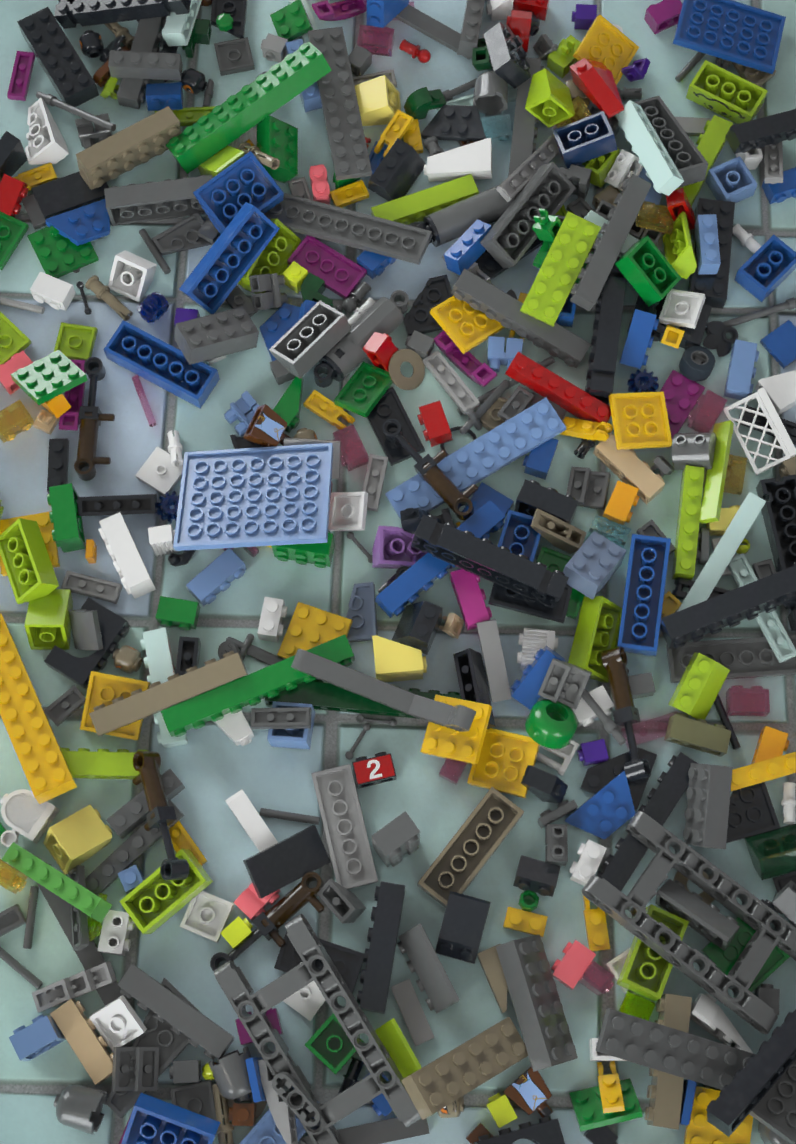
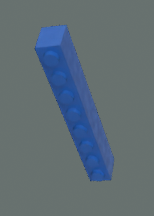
(429, 568)

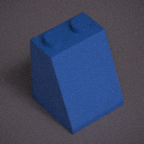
(383, 11)

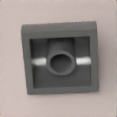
(693, 450)

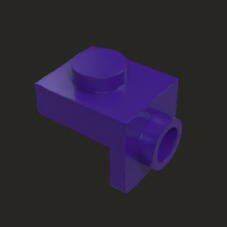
(637, 70)

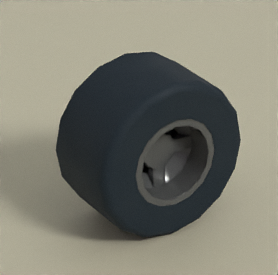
(697, 363)

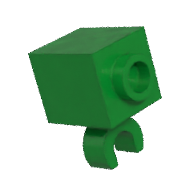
(546, 226)

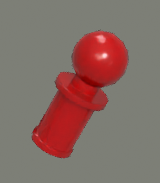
(422, 55)

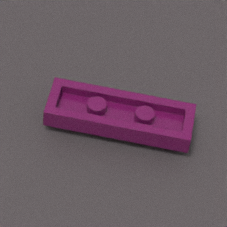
(21, 76)

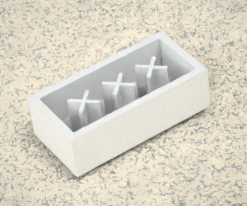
(125, 556)

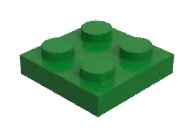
(291, 21)

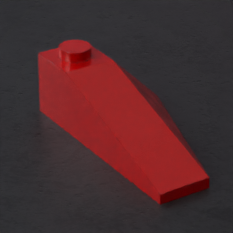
(598, 85)

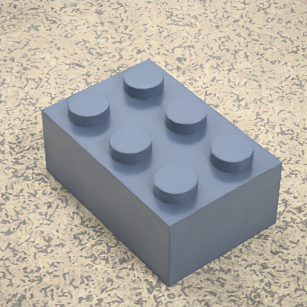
(593, 565)

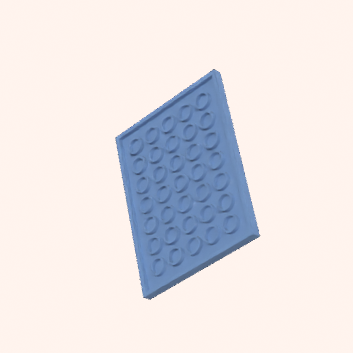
(254, 497)

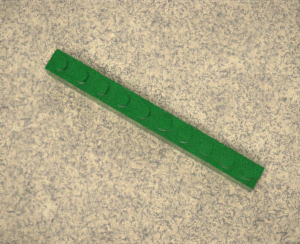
(249, 689)

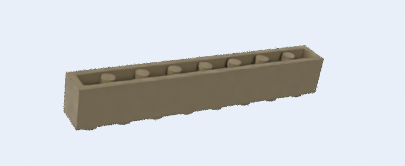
(164, 695)

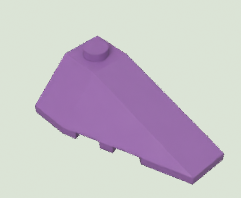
(393, 549)

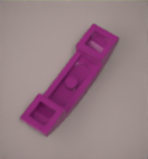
(339, 10)
(466, 363)
(75, 398)

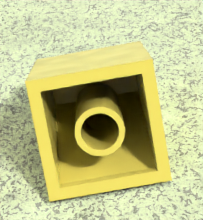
(377, 101)
(397, 661)
(77, 838)

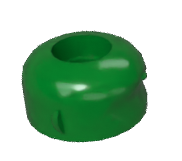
(551, 724)

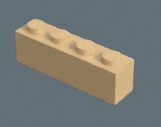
(630, 469)
(84, 1040)

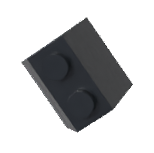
(419, 625)

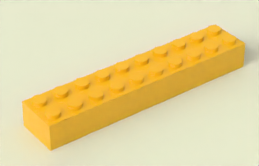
(29, 725)

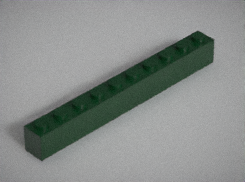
(333, 698)

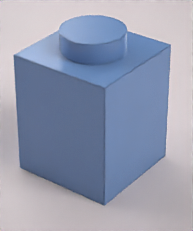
(131, 878)

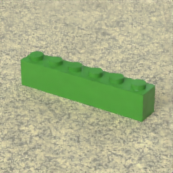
(57, 882)

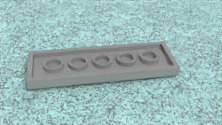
(344, 827)

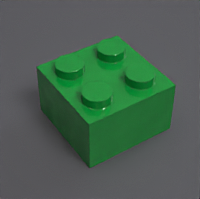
(332, 1045)

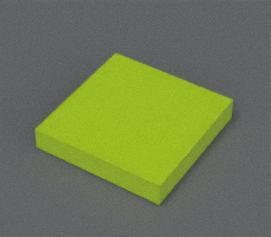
(76, 341)

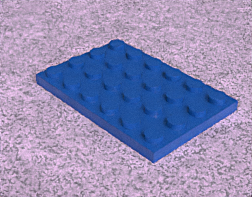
(731, 32)

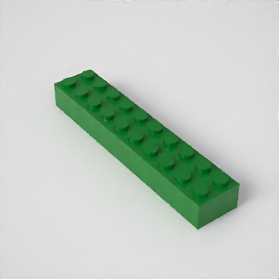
(248, 107)

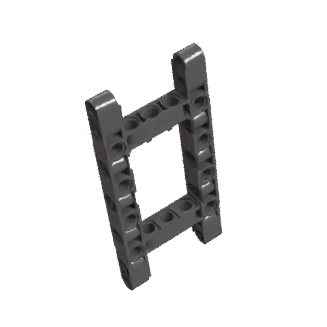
(678, 953)
(349, 1016)

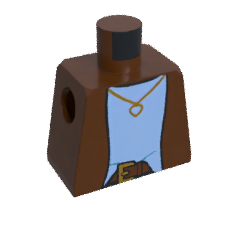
(266, 428)
(530, 1093)

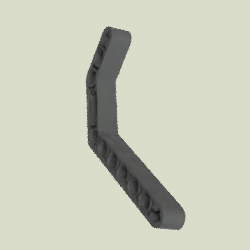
(453, 717)

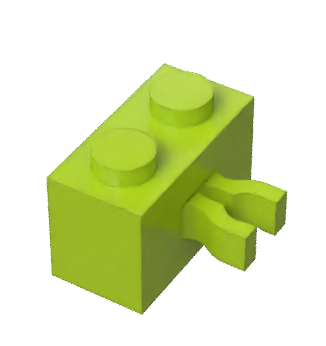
(562, 59)
(600, 167)

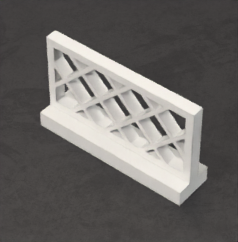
(775, 423)

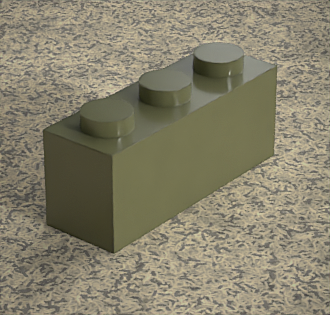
(698, 734)

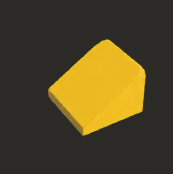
(672, 336)

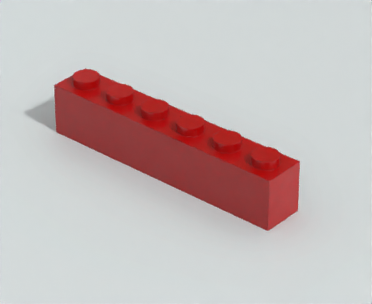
(557, 389)

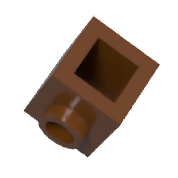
(243, 1114)

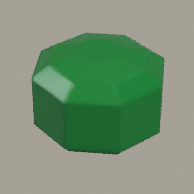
(224, 22)
(528, 900)

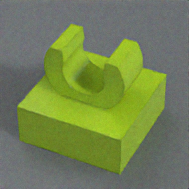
(109, 88)

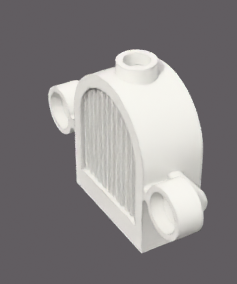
(25, 816)

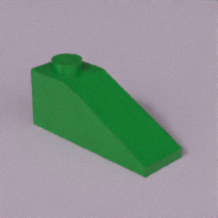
(290, 404)

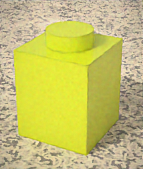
(294, 276)
(237, 931)
(501, 1109)

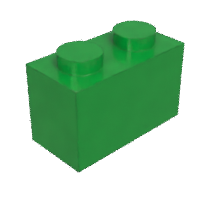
(177, 613)

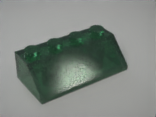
(773, 852)

